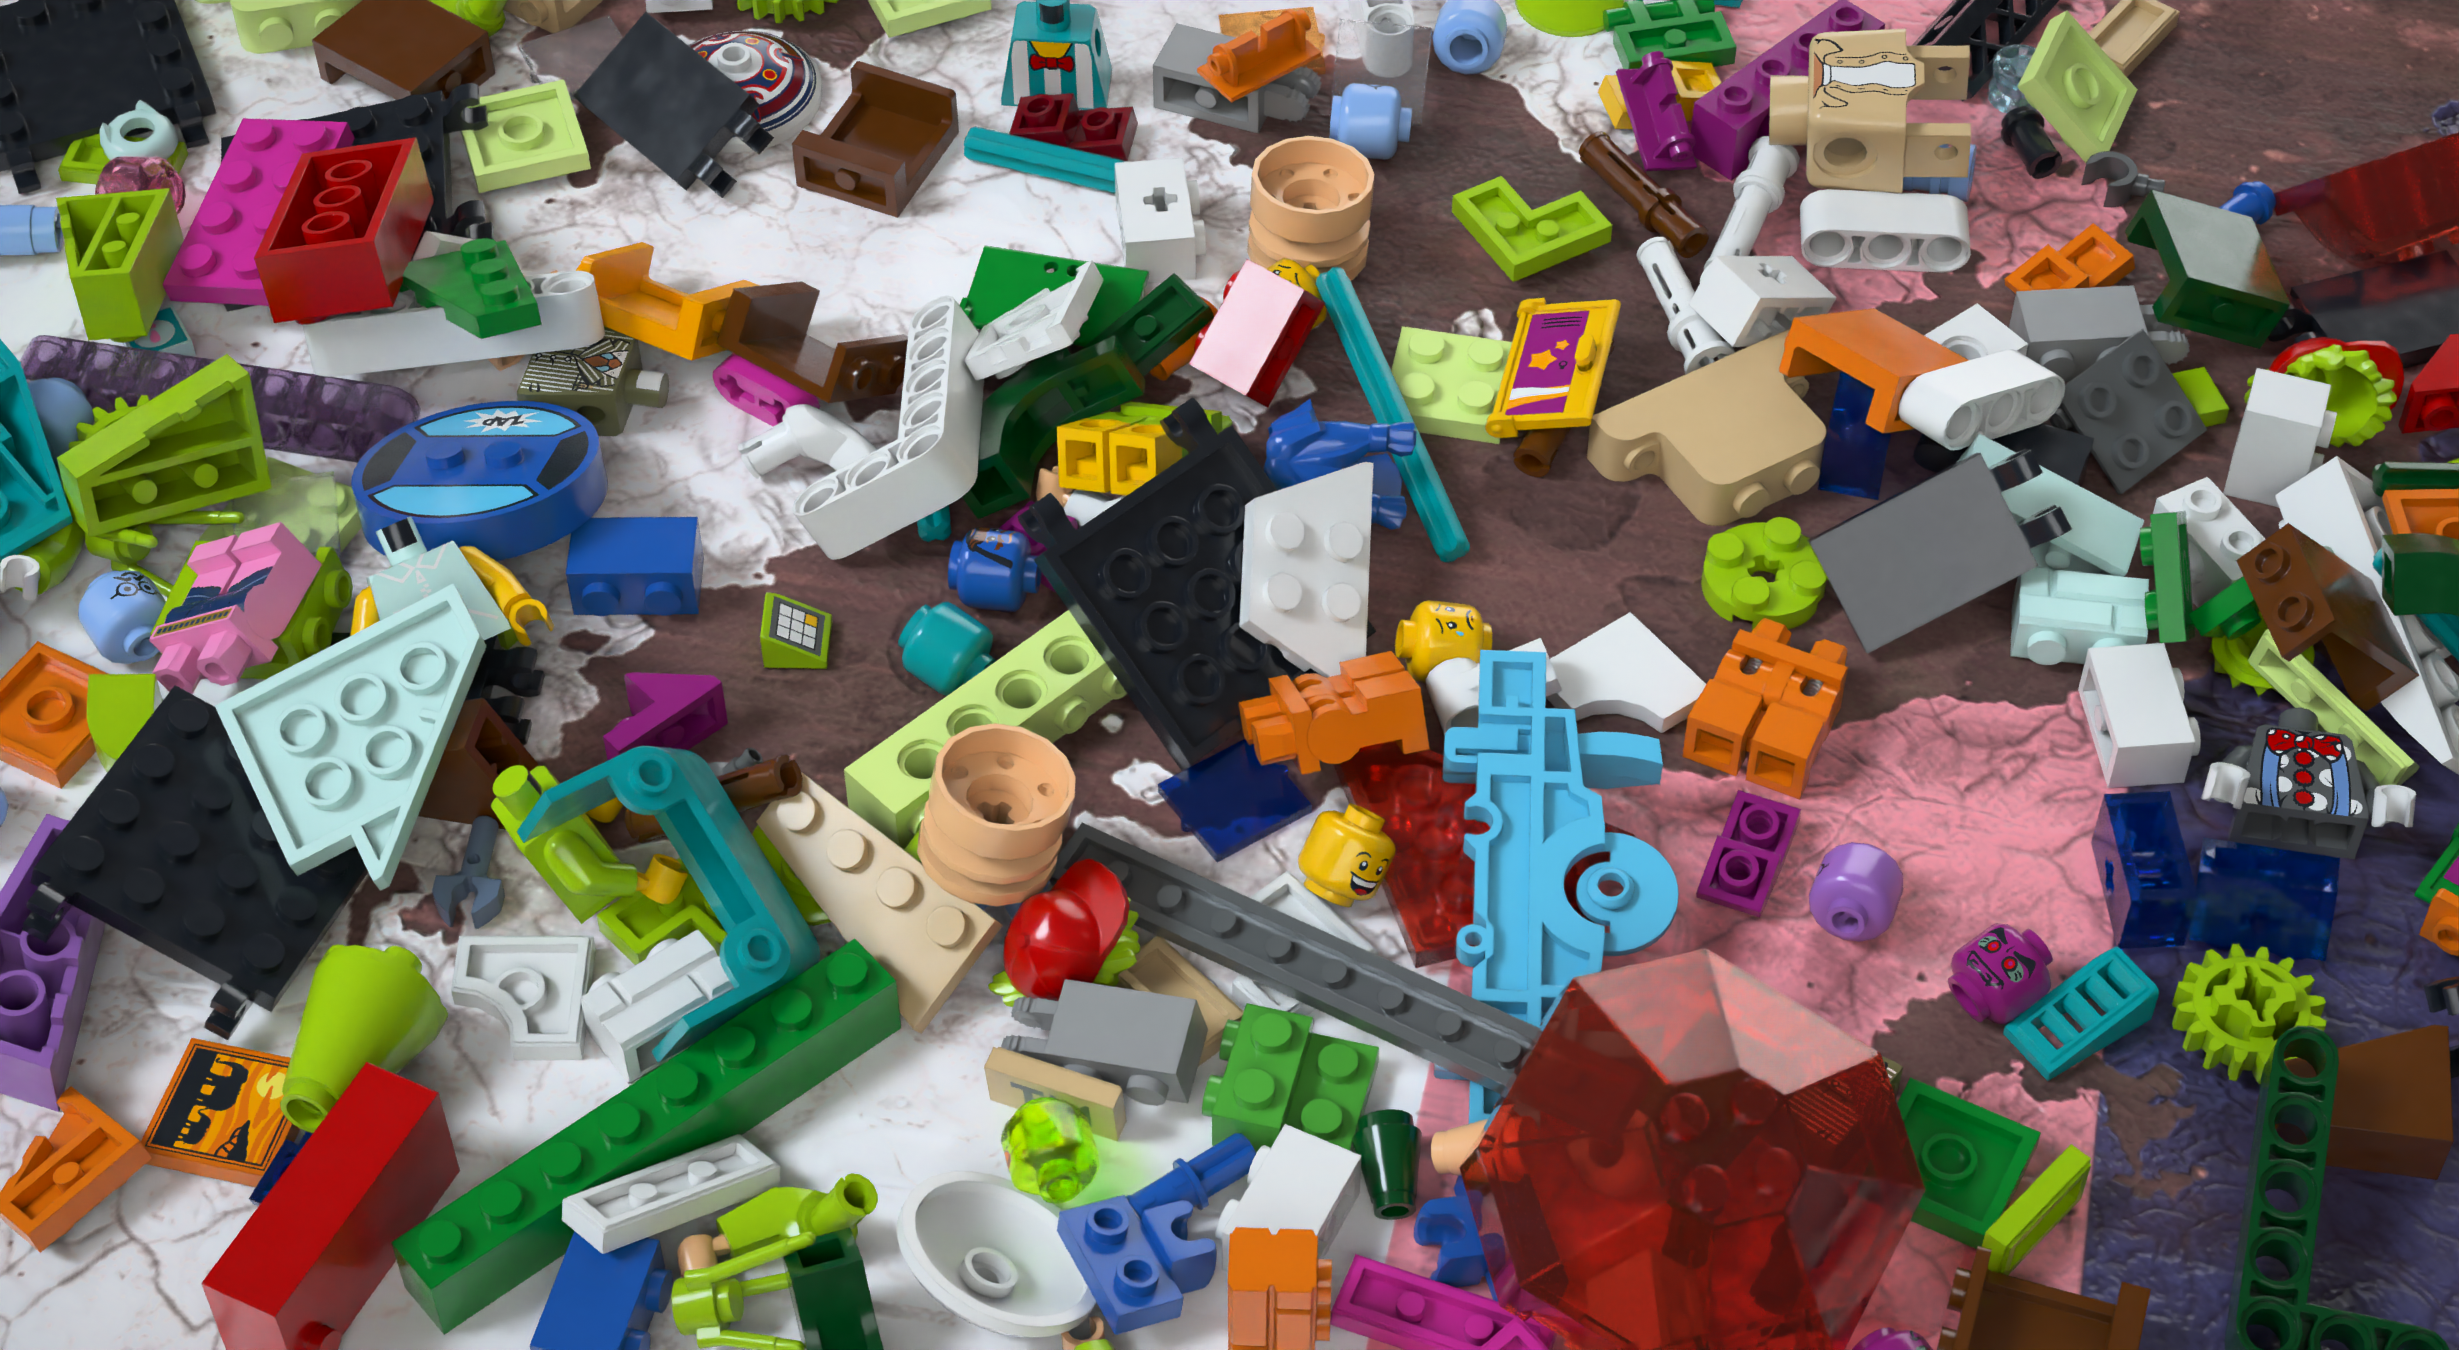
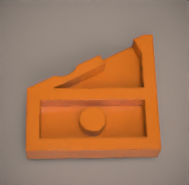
(69, 1171)

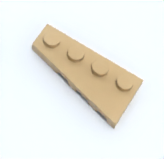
(880, 898)

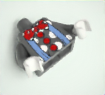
(2304, 790)

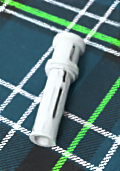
(1756, 193)
(1686, 329)

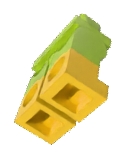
(1120, 448)

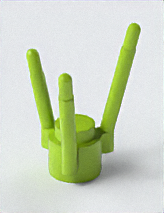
(134, 543)
(708, 1302)

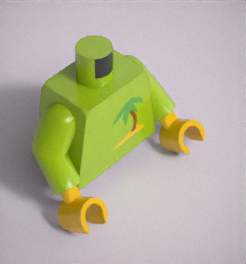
(575, 854)

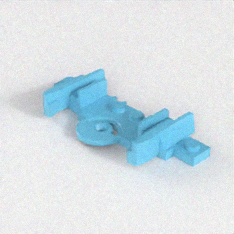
(1543, 820)

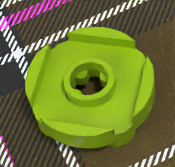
(1766, 547)

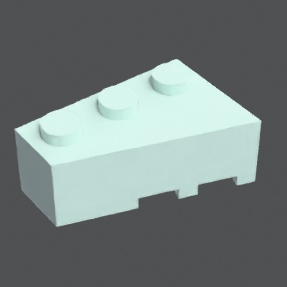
(2101, 532)

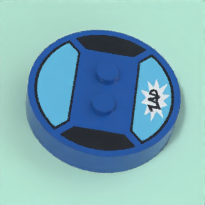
(485, 477)

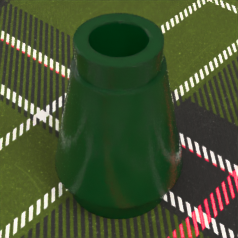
(1389, 1161)

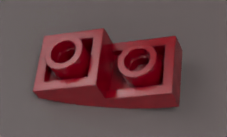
(1061, 123)

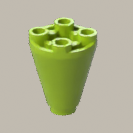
(357, 1012)

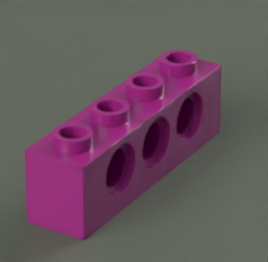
(1739, 108)

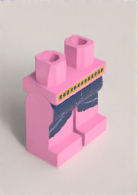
(234, 607)

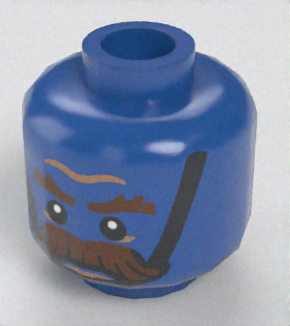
(993, 569)

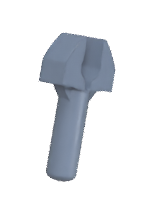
(472, 878)

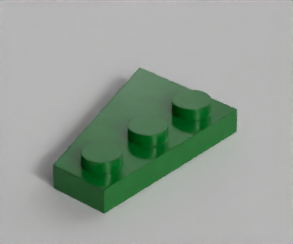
(476, 288)

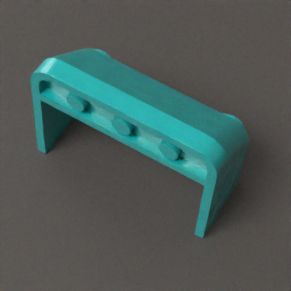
(764, 929)

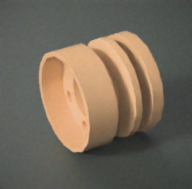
(1311, 205)
(995, 814)

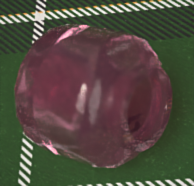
(140, 174)

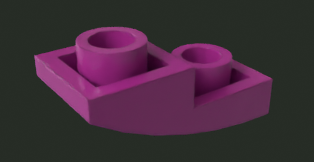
(1749, 853)

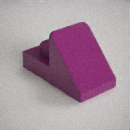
(668, 712)

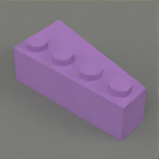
(41, 984)

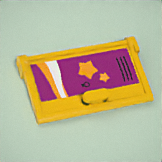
(1554, 366)

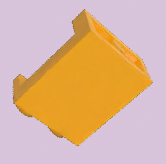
(654, 311)

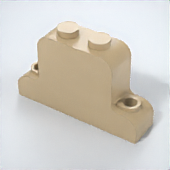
(1717, 436)

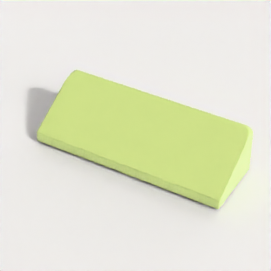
(2309, 689)

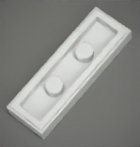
(670, 1193)

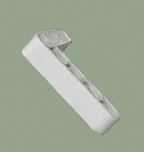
(422, 336)
(934, 450)

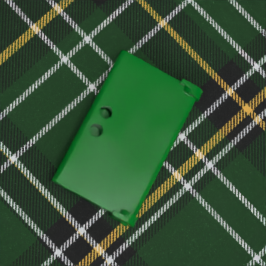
(1012, 276)

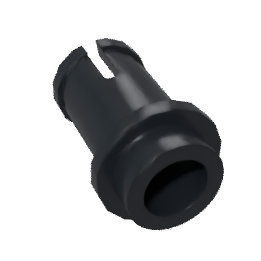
(2025, 132)

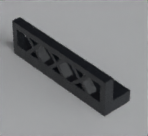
(1967, 19)

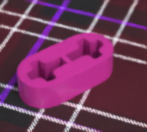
(758, 390)

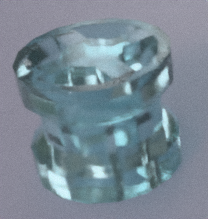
(2008, 70)

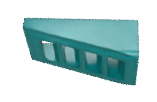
(2115, 987)

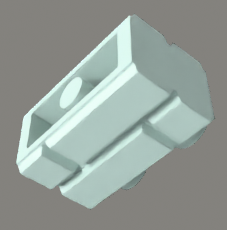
(2070, 611)

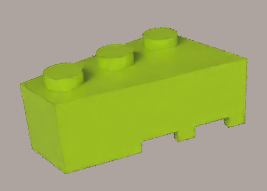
(119, 258)
(171, 454)

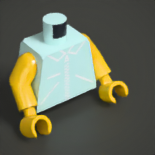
(414, 574)

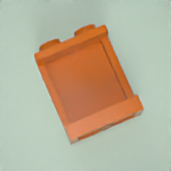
(1869, 349)

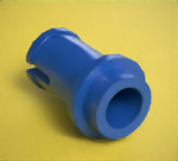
(2252, 200)

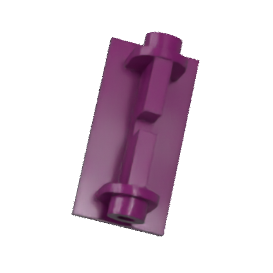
(1656, 115)

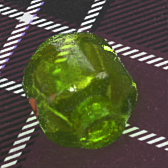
(1050, 1147)

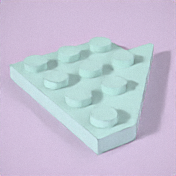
(357, 734)

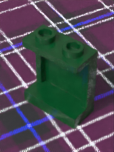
(2215, 268)

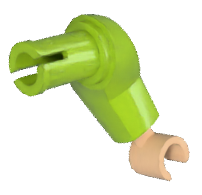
(778, 1216)

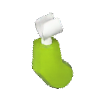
(43, 563)

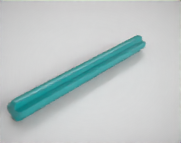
(1390, 407)

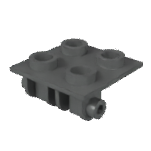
(2130, 411)

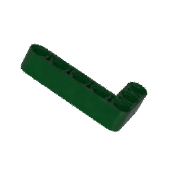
(2293, 1234)

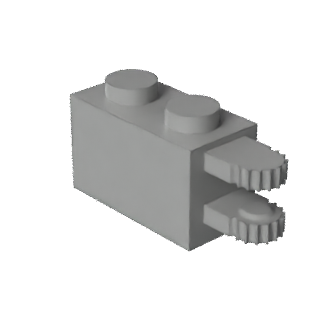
(1185, 92)
(2081, 325)
(1118, 1036)

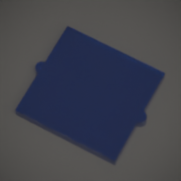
(1233, 800)

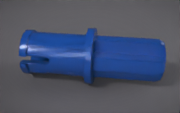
(1198, 1177)

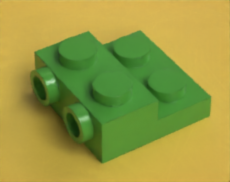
(1290, 1077)

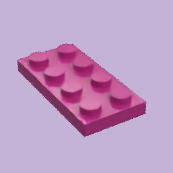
(221, 244)

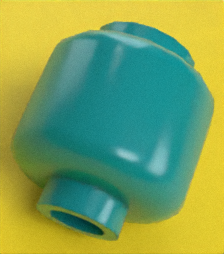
(945, 647)

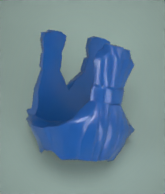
(1309, 448)

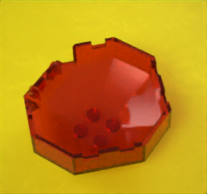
(1691, 1167)

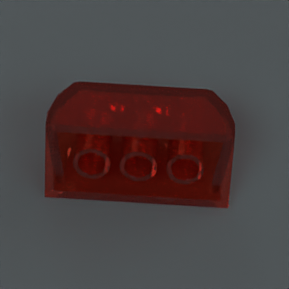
(2383, 203)

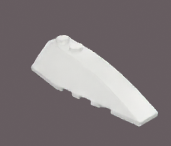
(2344, 513)

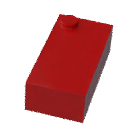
(344, 231)
(331, 1218)

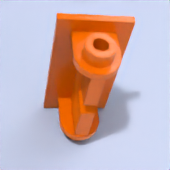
(1257, 61)

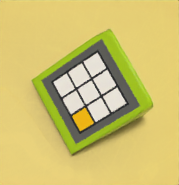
(794, 634)

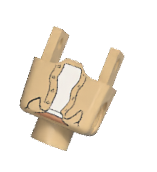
(1856, 107)

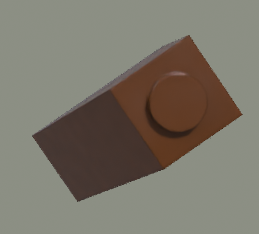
(471, 762)
(2388, 1104)

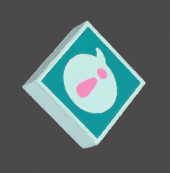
(166, 335)

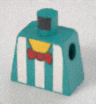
(1057, 51)

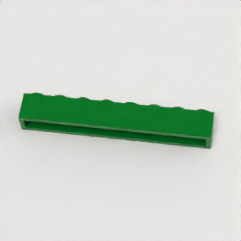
(700, 1096)

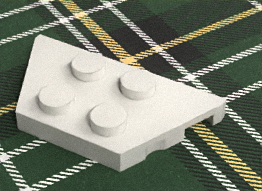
(1035, 327)
(1310, 569)

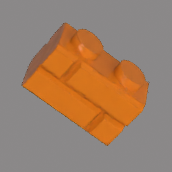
(1277, 1290)

